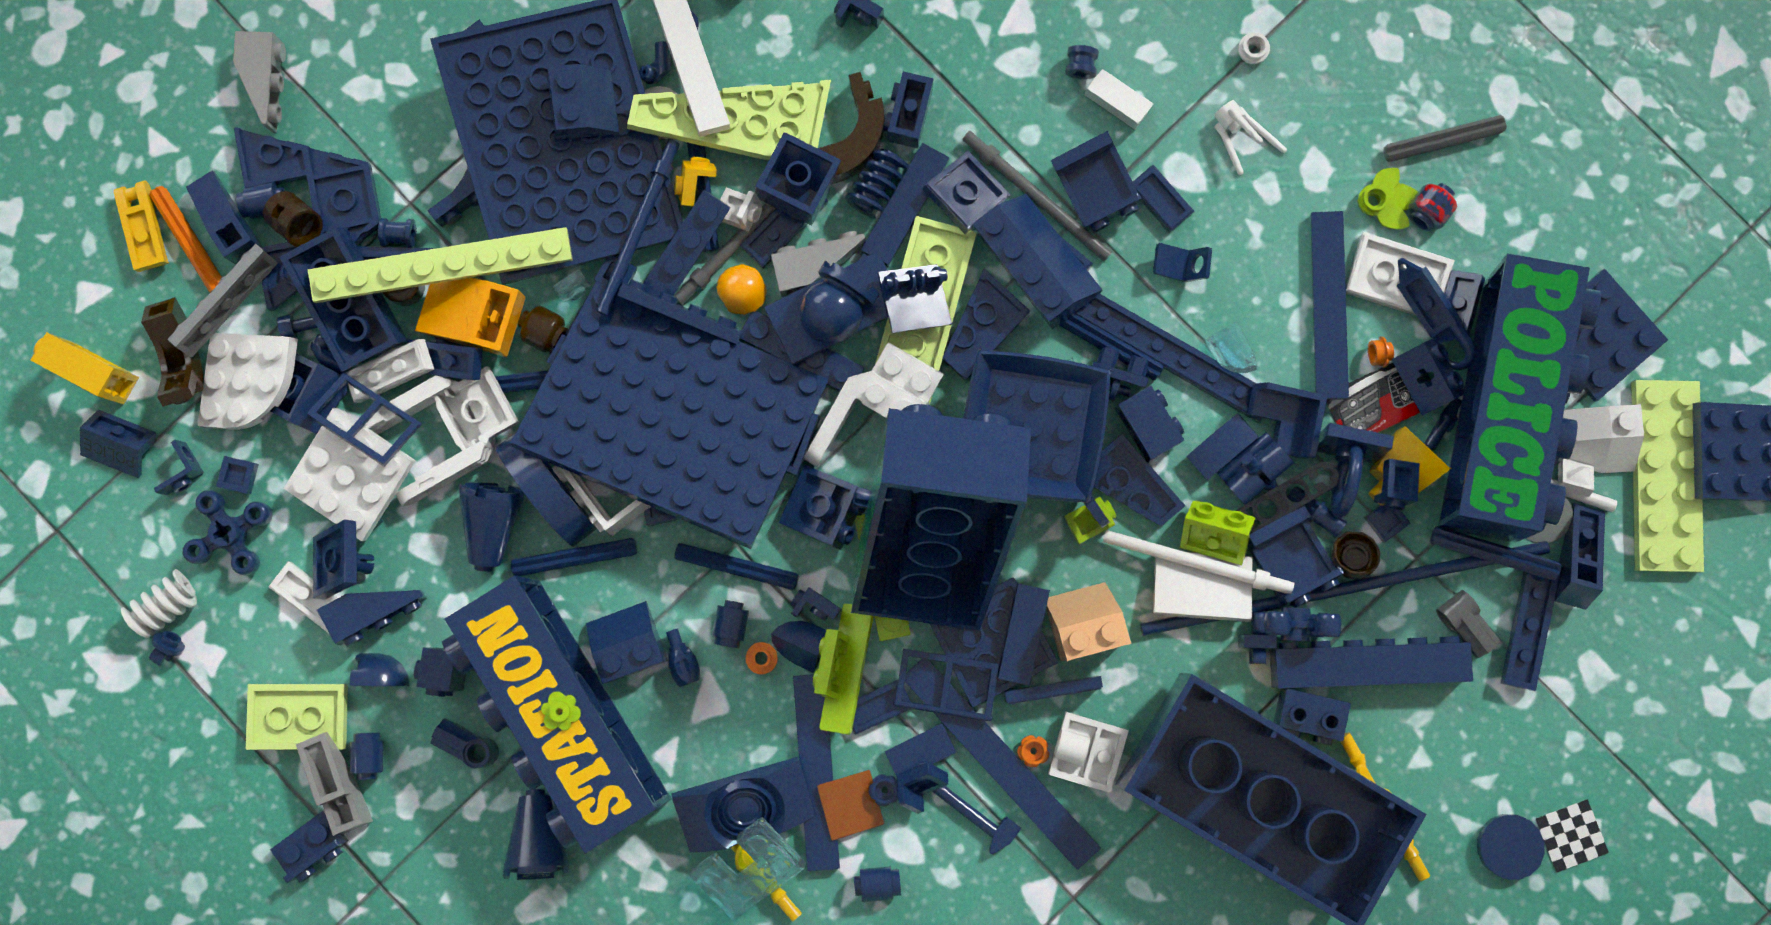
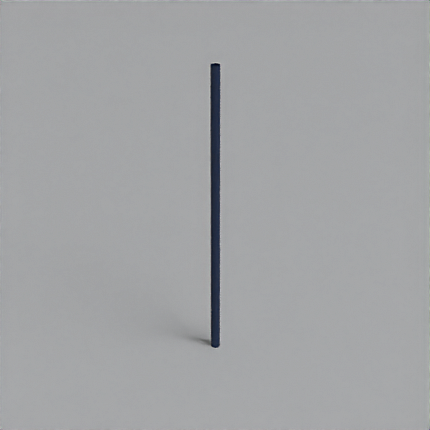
(1351, 587)

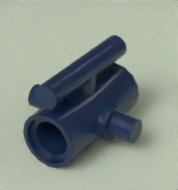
(1256, 468)

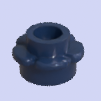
(876, 793)

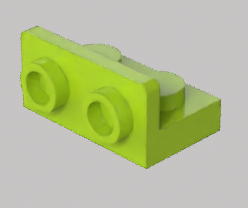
(1216, 532)

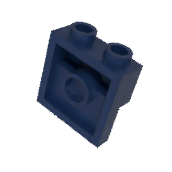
(822, 508)

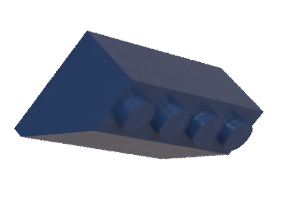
(1037, 259)
(352, 326)

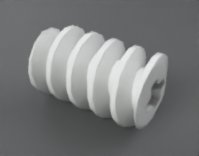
(161, 607)

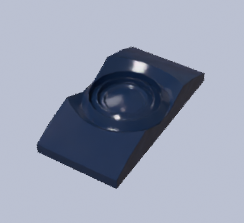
(725, 807)

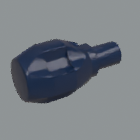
(681, 660)

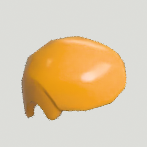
(741, 289)

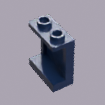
(1097, 182)
(1295, 554)

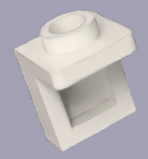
(744, 208)

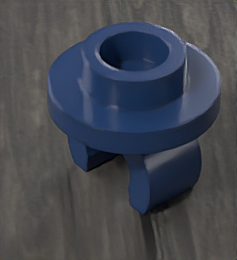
(166, 646)

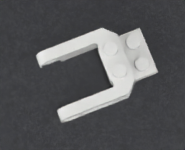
(893, 383)
(474, 416)

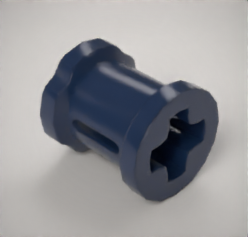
(397, 232)

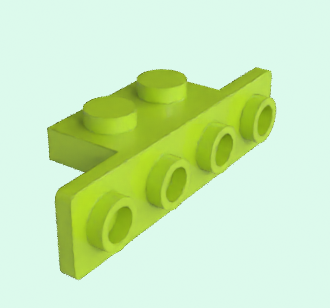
(841, 670)

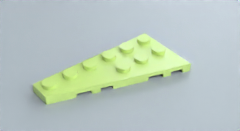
(755, 115)

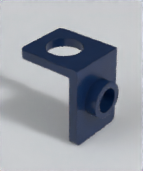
(1180, 263)
(184, 478)

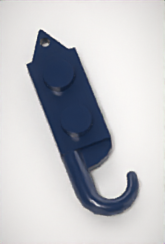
(1434, 310)

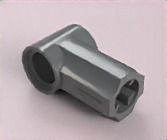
(1463, 617)

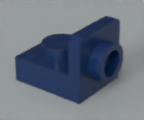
(864, 12)
(1399, 484)
(821, 606)

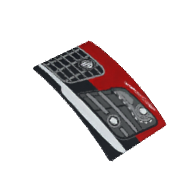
(1375, 401)

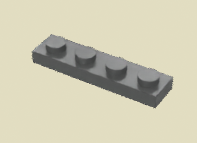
(222, 301)

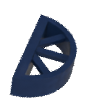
(547, 493)

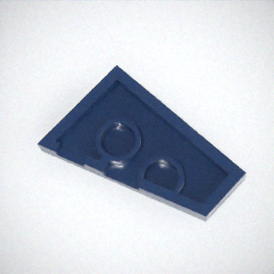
(984, 324)
(1135, 483)

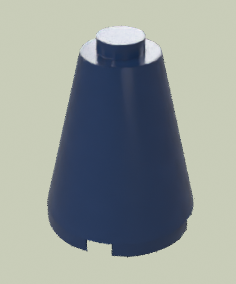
(488, 521)
(532, 844)

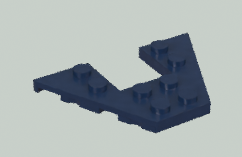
(338, 186)

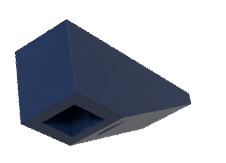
(222, 217)
(359, 612)

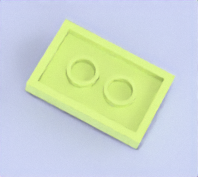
(293, 713)

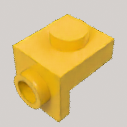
(686, 183)

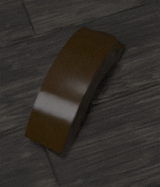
(866, 135)
(179, 372)

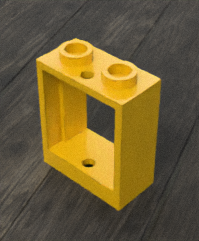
(84, 368)

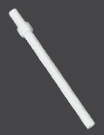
(1258, 579)

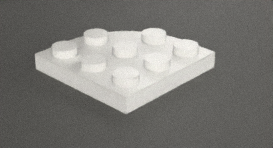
(245, 379)

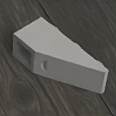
(259, 66)
(800, 266)

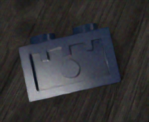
(307, 848)

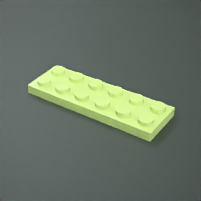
(951, 250)
(1665, 506)

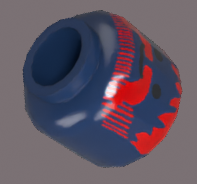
(1432, 206)

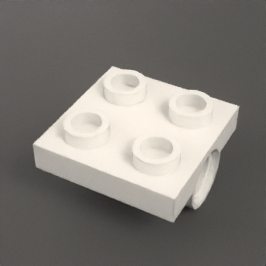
(1088, 752)

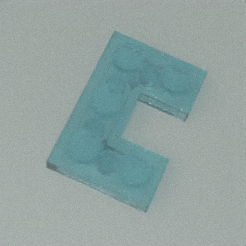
(773, 866)

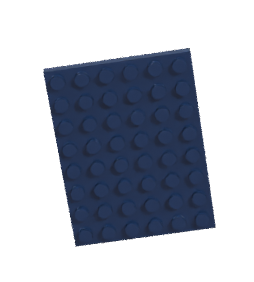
(508, 137)
(671, 416)

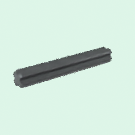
(1444, 138)

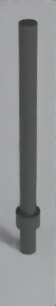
(990, 156)
(701, 277)

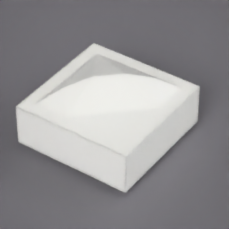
(1576, 477)

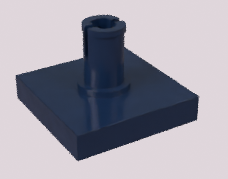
(337, 560)

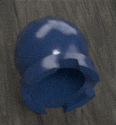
(834, 307)

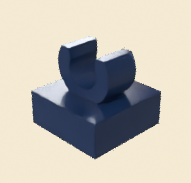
(1257, 646)

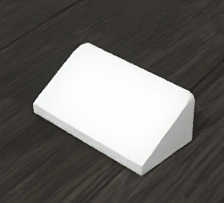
(1118, 99)

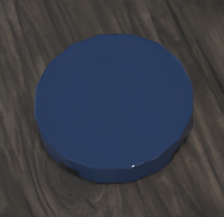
(1510, 846)

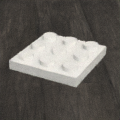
(345, 481)

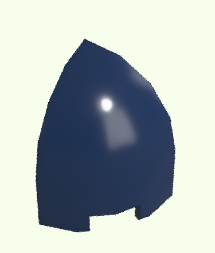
(799, 643)
(378, 670)

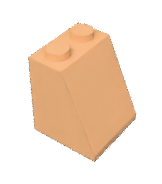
(1086, 622)

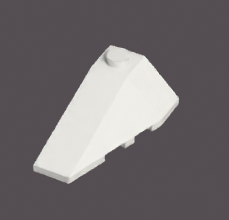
(1608, 437)

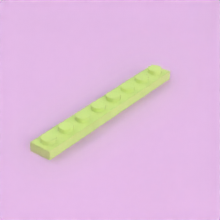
(440, 265)

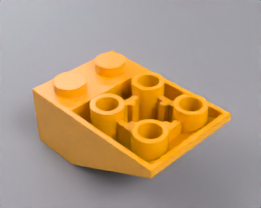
(472, 314)

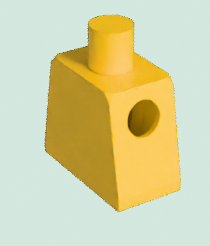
(1411, 449)

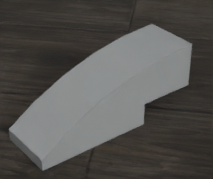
(333, 784)

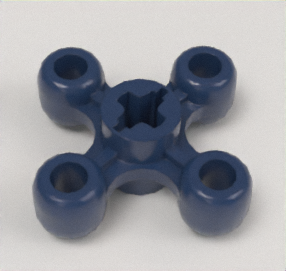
(217, 530)
(1296, 624)

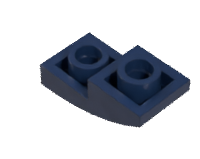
(1222, 446)

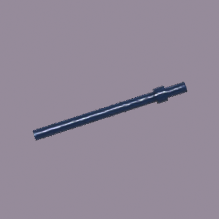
(661, 171)

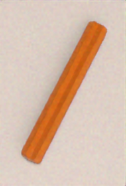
(185, 237)

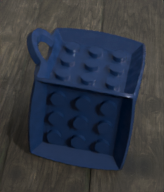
(1066, 414)

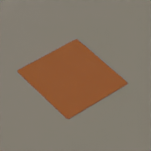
(849, 805)

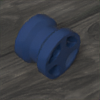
(1082, 62)

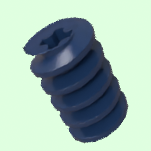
(876, 182)

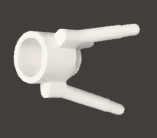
(1234, 118)

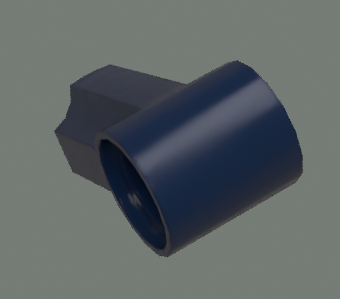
(462, 744)

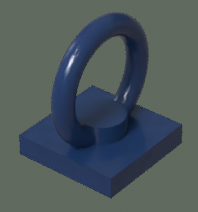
(1351, 450)

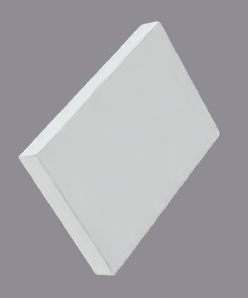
(1377, 274)
(1199, 593)

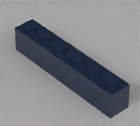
(1371, 665)

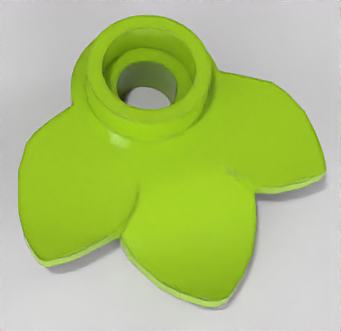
(1392, 199)

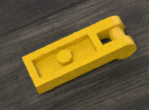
(140, 227)

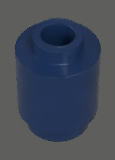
(253, 199)
(730, 624)
(366, 755)
(877, 884)

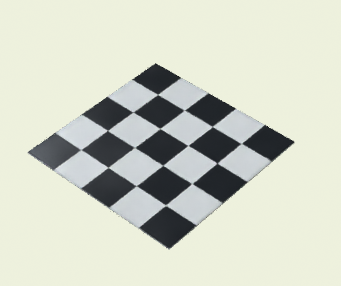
(1572, 835)

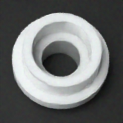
(1257, 40)

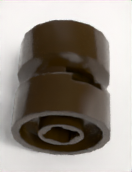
(292, 218)

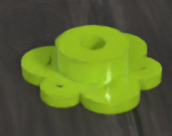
(570, 712)

